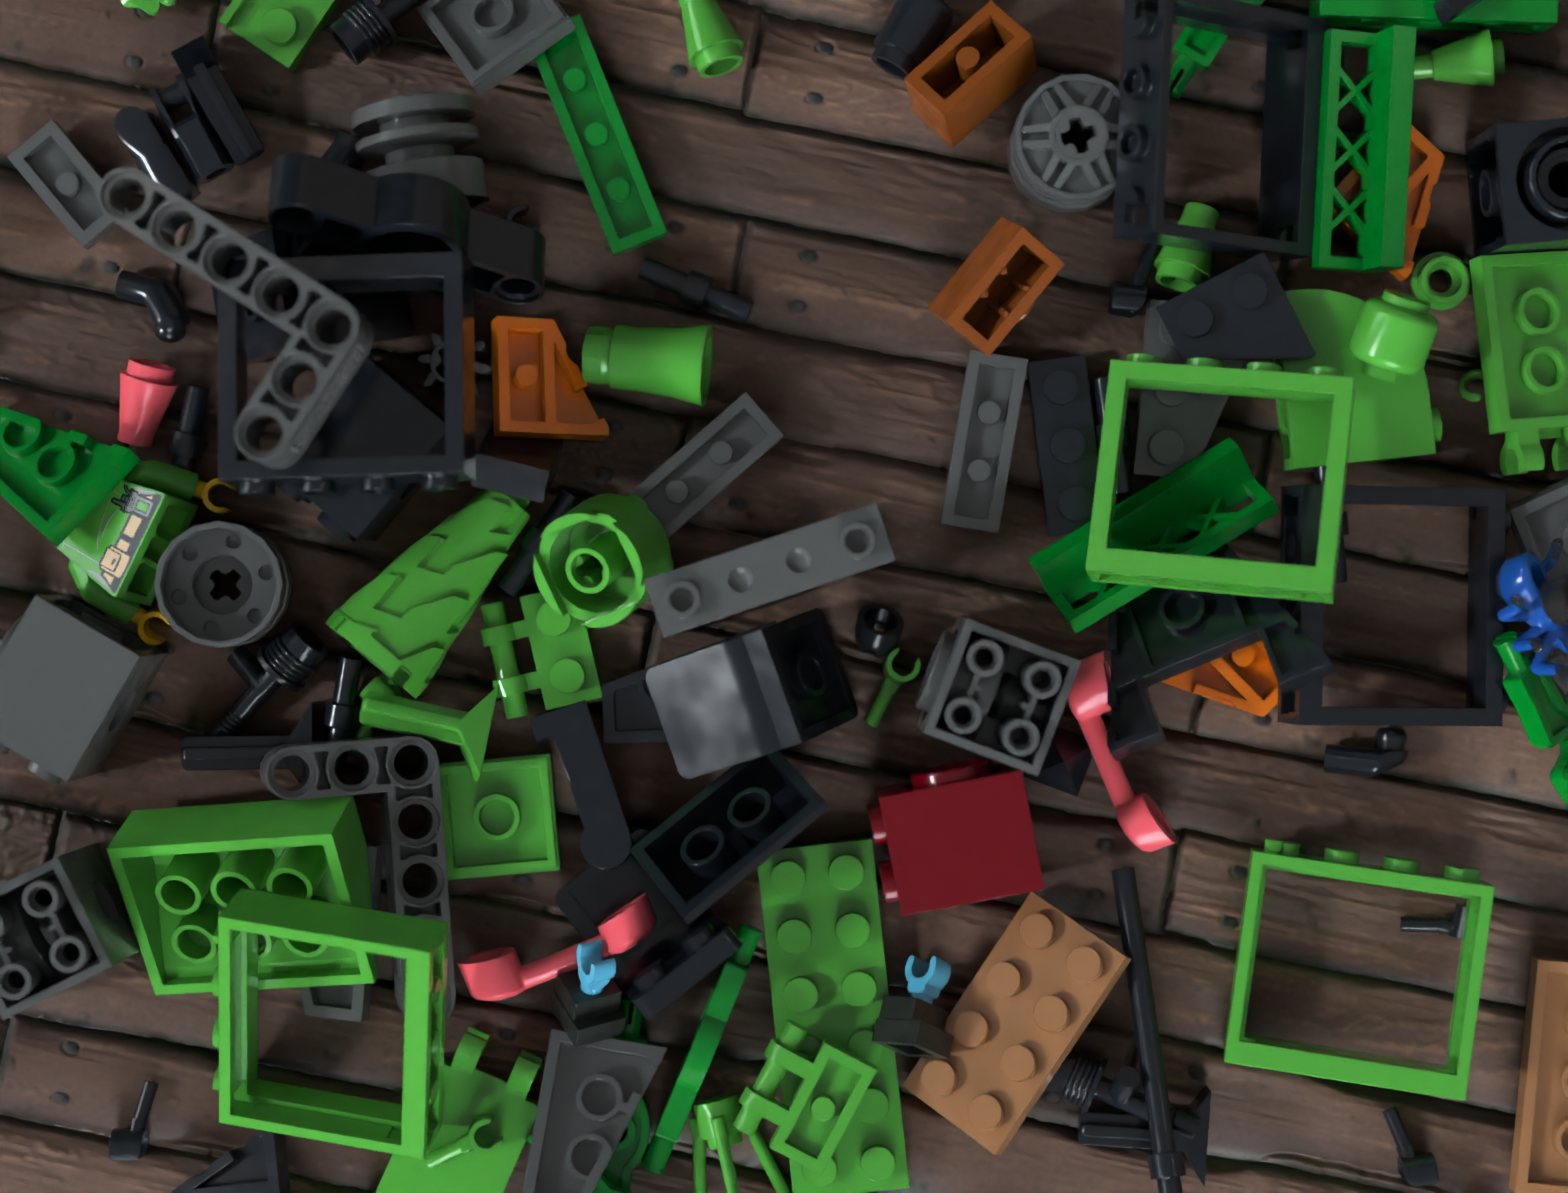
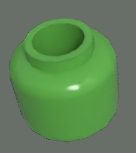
(1393, 335)

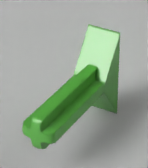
(434, 722)

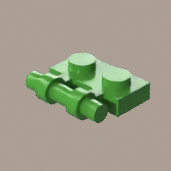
(560, 651)
(821, 1106)

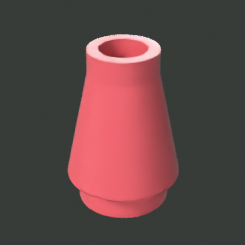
(144, 399)

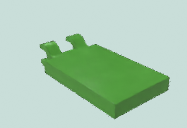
(1524, 354)
(465, 1096)

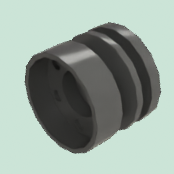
(421, 136)
(1052, 172)
(189, 584)

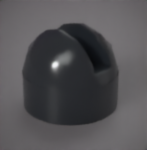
(883, 618)

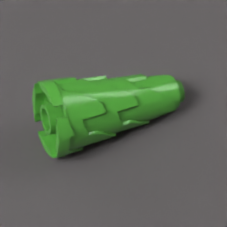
(431, 590)

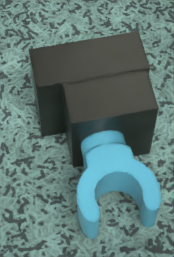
(588, 998)
(912, 1023)

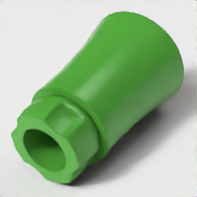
(651, 360)

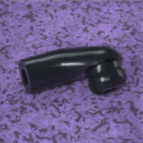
(162, 301)
(1370, 761)

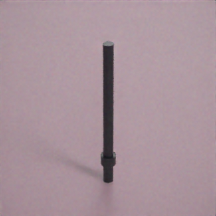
(1166, 1162)

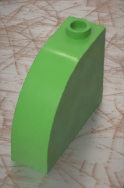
(1387, 416)

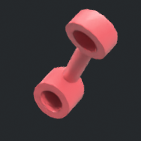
(1139, 814)
(499, 972)

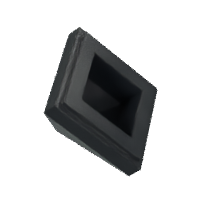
(1064, 762)

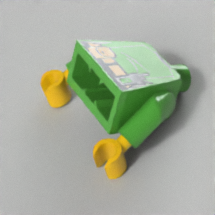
(123, 538)

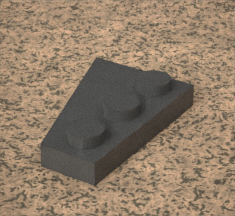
(585, 1110)

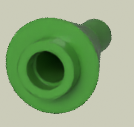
(1464, 61)

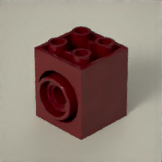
(955, 837)

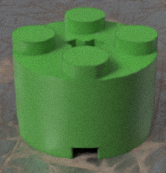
(598, 559)

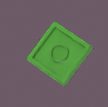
(501, 821)

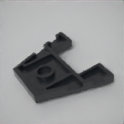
(1182, 629)

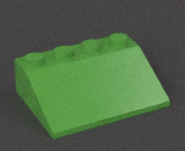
(193, 860)

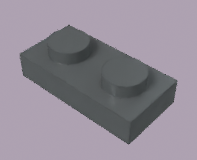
(65, 182)

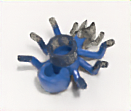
(1540, 603)

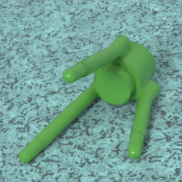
(714, 1123)

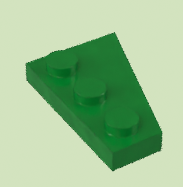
(55, 473)

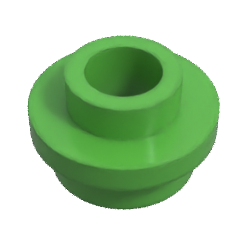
(1455, 273)

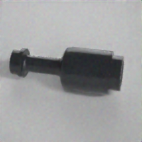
(910, 35)

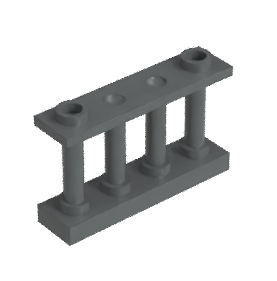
(769, 570)

